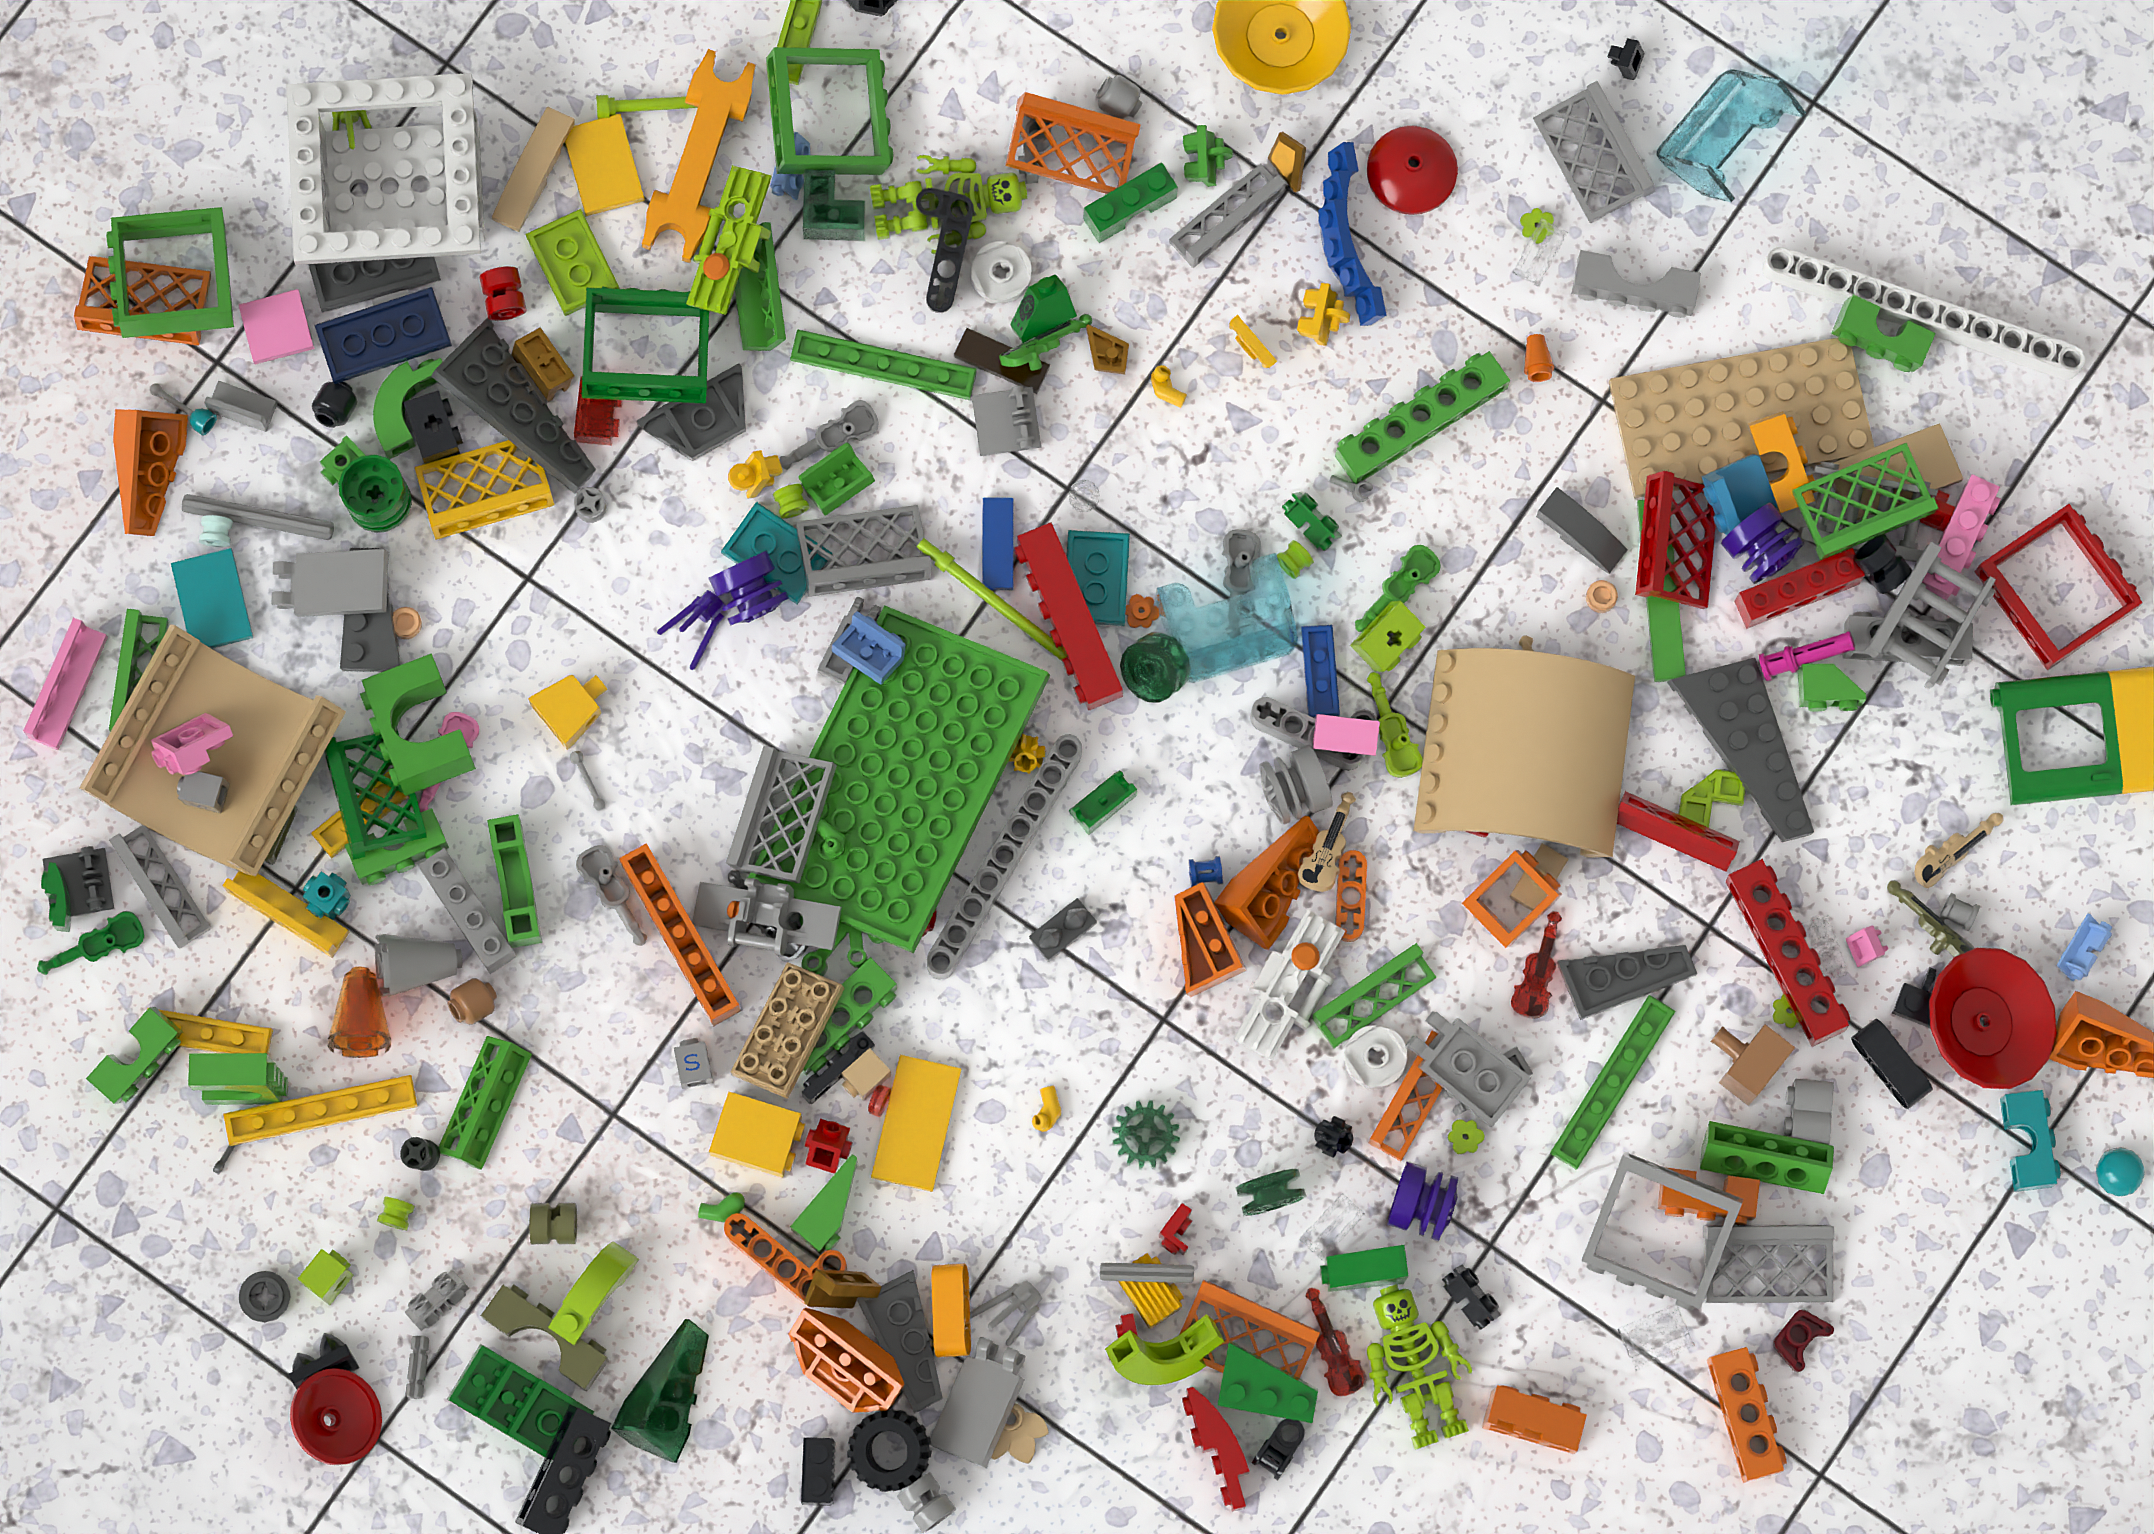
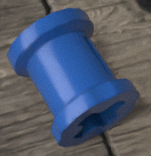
(1214, 876)

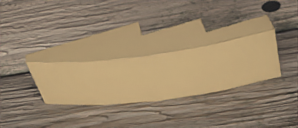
(533, 169)

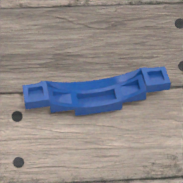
(1338, 241)

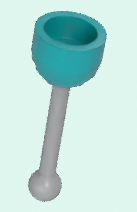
(200, 419)

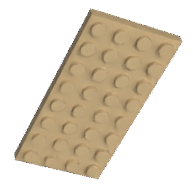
(1700, 412)

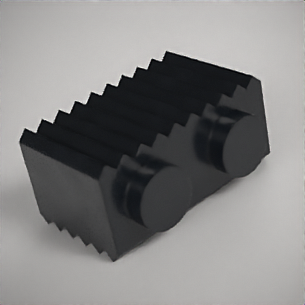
(818, 1471)

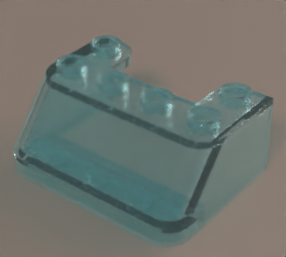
(1233, 630)

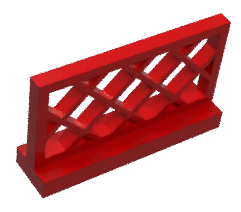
(1658, 535)

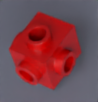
(828, 1145)

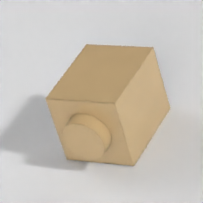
(865, 1075)

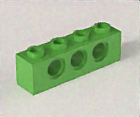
(866, 977)
(1766, 1157)

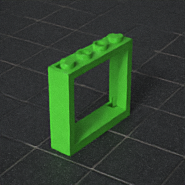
(781, 113)
(168, 225)

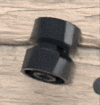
(1885, 568)

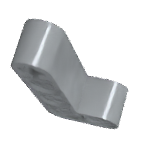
(1306, 735)

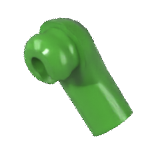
(834, 839)
(730, 1205)

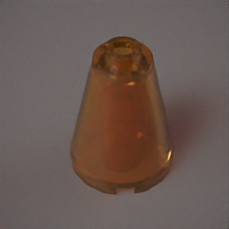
(359, 1017)

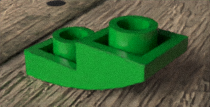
(56, 888)

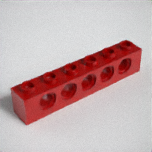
(1816, 1026)

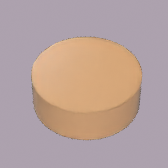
(1601, 596)
(406, 622)

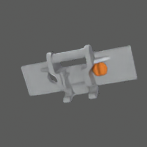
(767, 905)

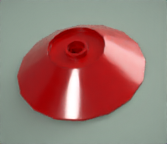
(2015, 1015)

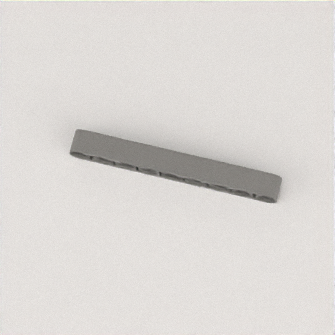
(1006, 841)

